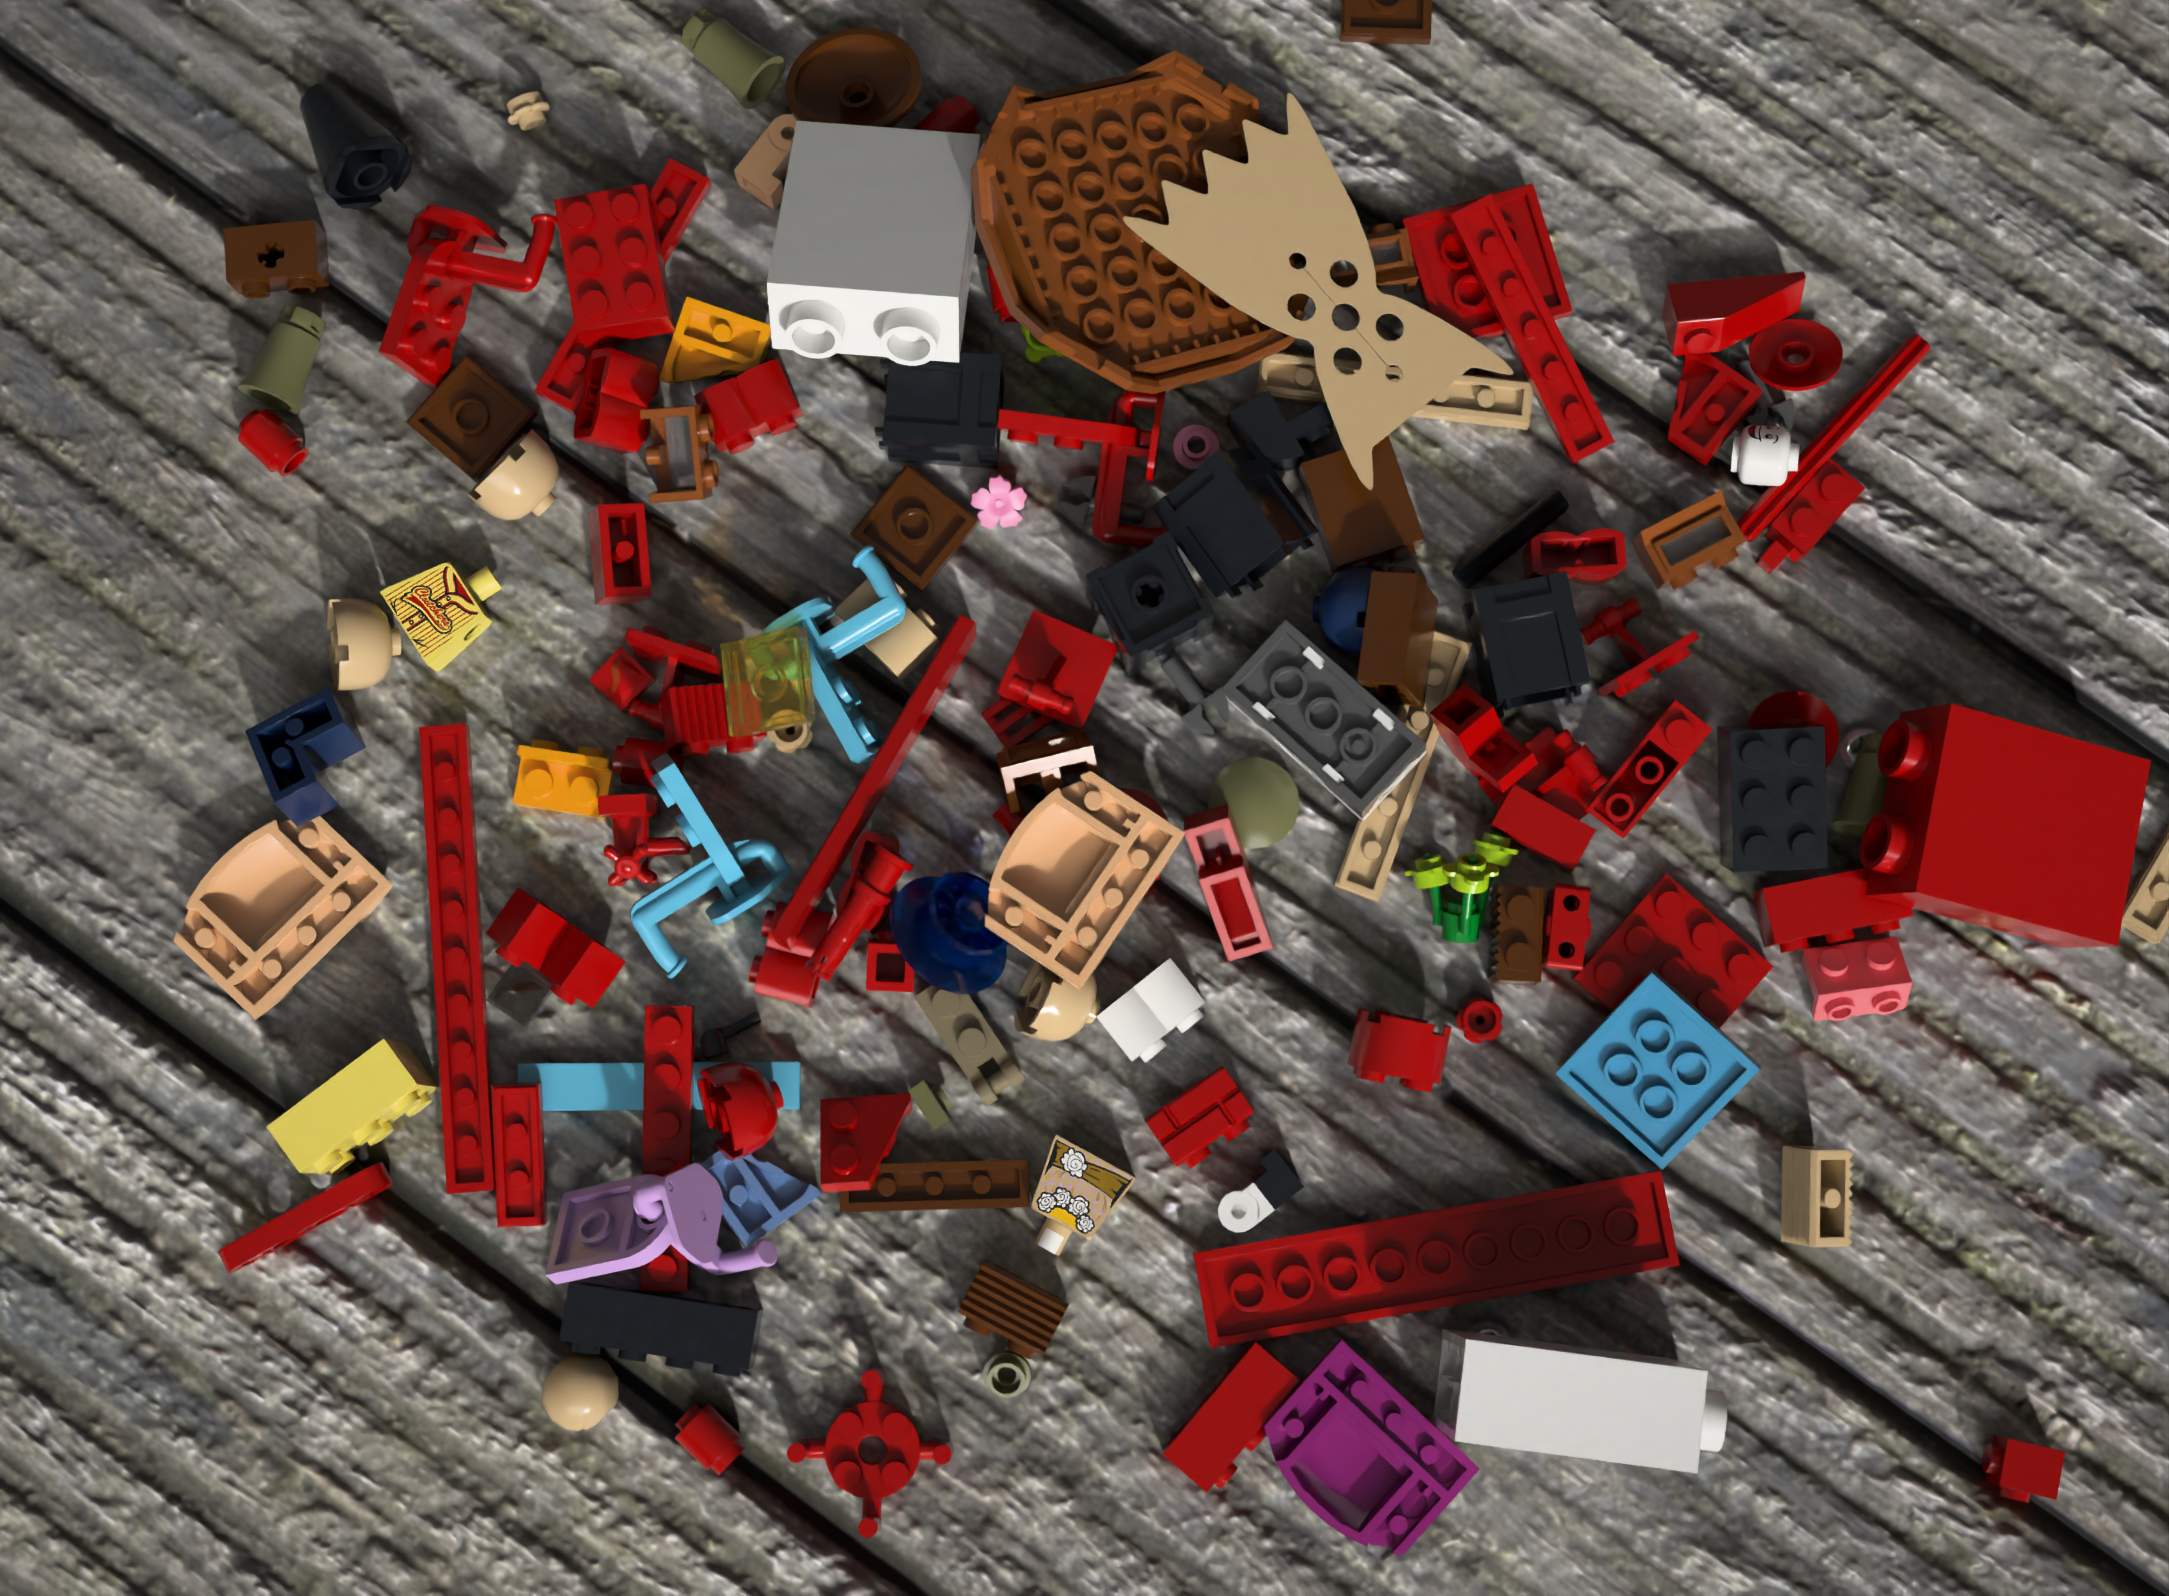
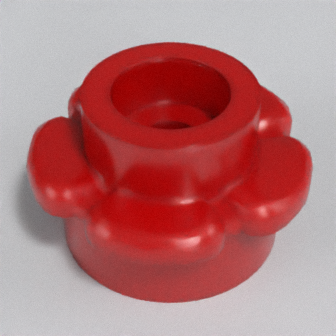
(1492, 1020)

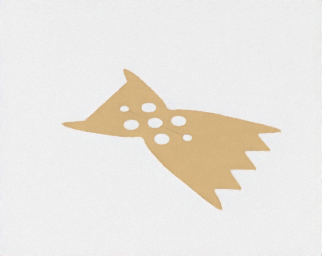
(1241, 247)

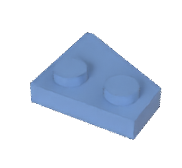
(757, 1195)

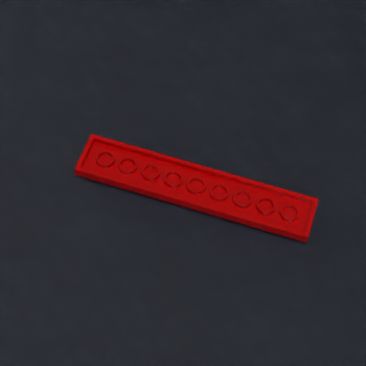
(1435, 1259)

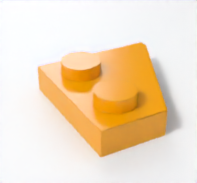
(713, 344)

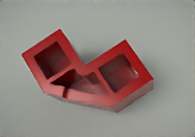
(555, 947)

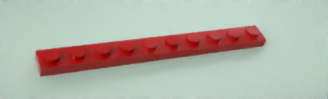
(458, 958)

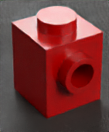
(886, 966)
(2022, 1468)

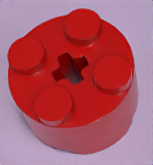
(1398, 1048)

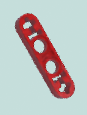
(305, 1217)

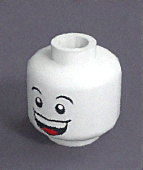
(1764, 455)

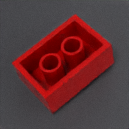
(614, 265)

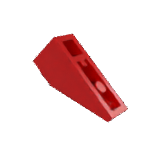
(1725, 311)

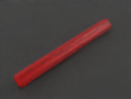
(1834, 435)

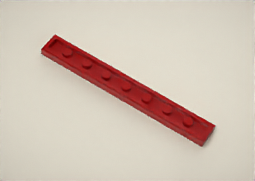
(874, 783)

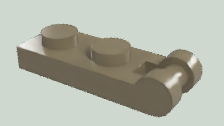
(969, 1040)

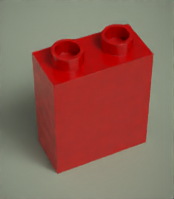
(2005, 826)

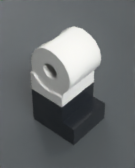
(1247, 1207)

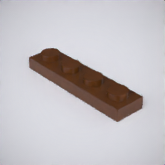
(943, 1186)

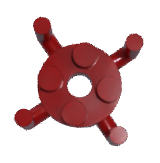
(847, 1465)

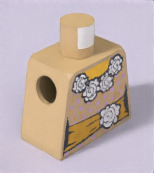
(1075, 1194)

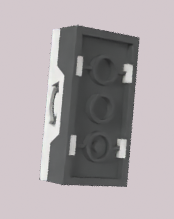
(1324, 720)

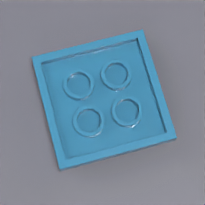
(1657, 1069)

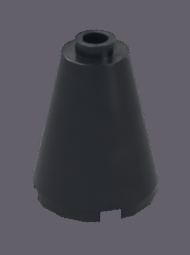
(352, 148)

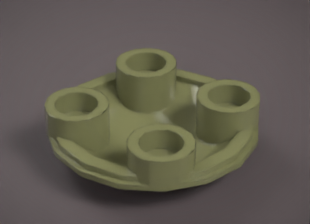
(1260, 800)

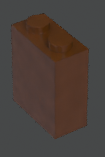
(1357, 522)
(1397, 637)

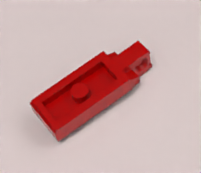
(1809, 515)

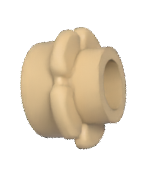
(528, 110)
(789, 743)

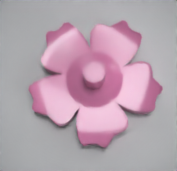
(999, 502)

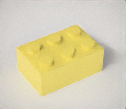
(354, 1108)

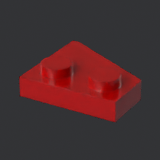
(1709, 405)
(857, 1137)

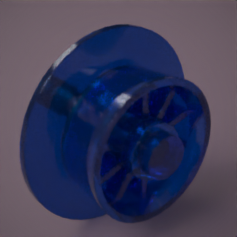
(944, 932)

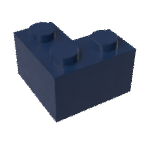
(298, 748)

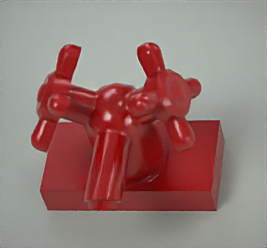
(631, 841)

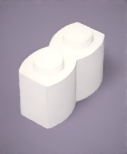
(1151, 1011)

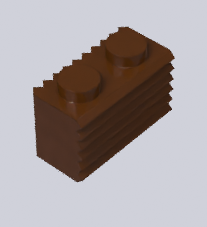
(1516, 935)
(1013, 1309)

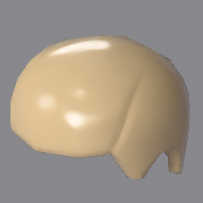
(580, 1391)

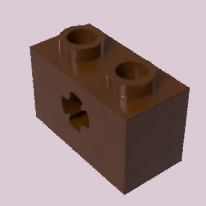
(255, 248)

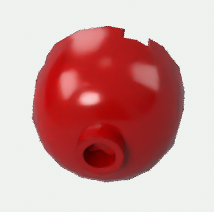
(740, 1106)

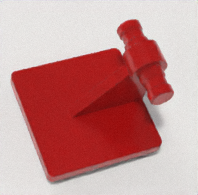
(1611, 623)
(678, 659)
(1057, 670)
(1562, 776)

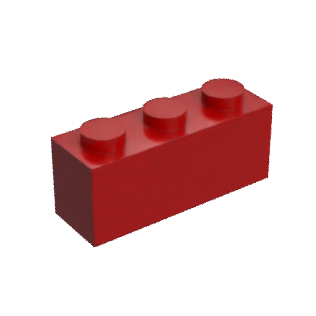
(1822, 907)
(1230, 1418)

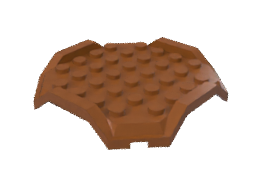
(1053, 227)

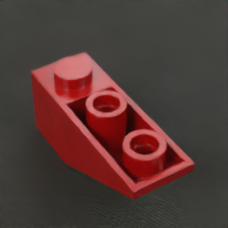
(1649, 768)

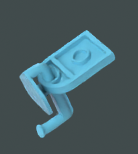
(835, 696)
(719, 869)

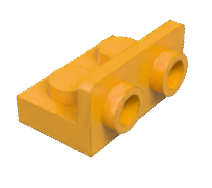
(562, 779)

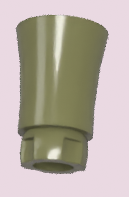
(733, 58)
(285, 361)
(1864, 791)

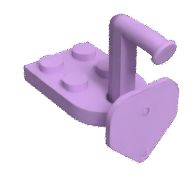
(637, 1219)

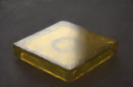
(768, 682)

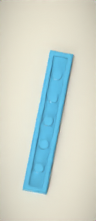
(621, 1084)

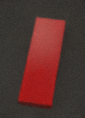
(519, 1154)

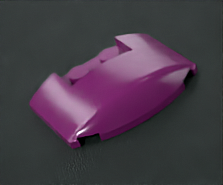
(1364, 1454)

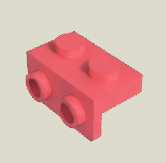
(1857, 979)

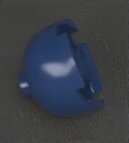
(1343, 608)

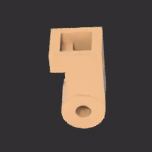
(768, 162)

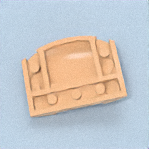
(1077, 875)
(277, 909)

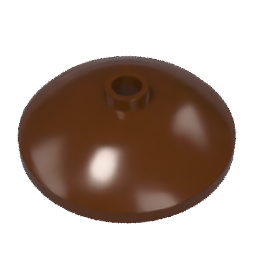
(854, 79)

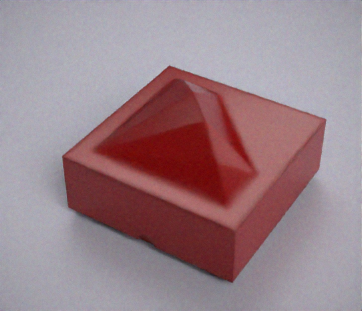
(622, 679)

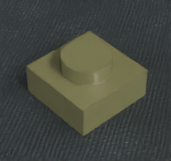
(932, 1103)

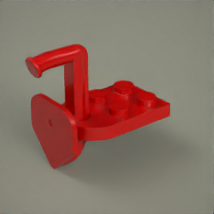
(441, 282)
(1117, 442)

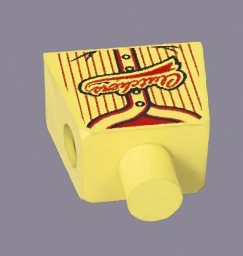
(442, 610)

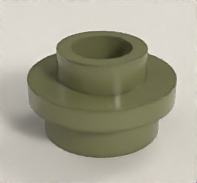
(1007, 1386)

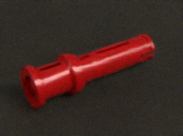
(869, 892)

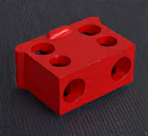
(1566, 926)

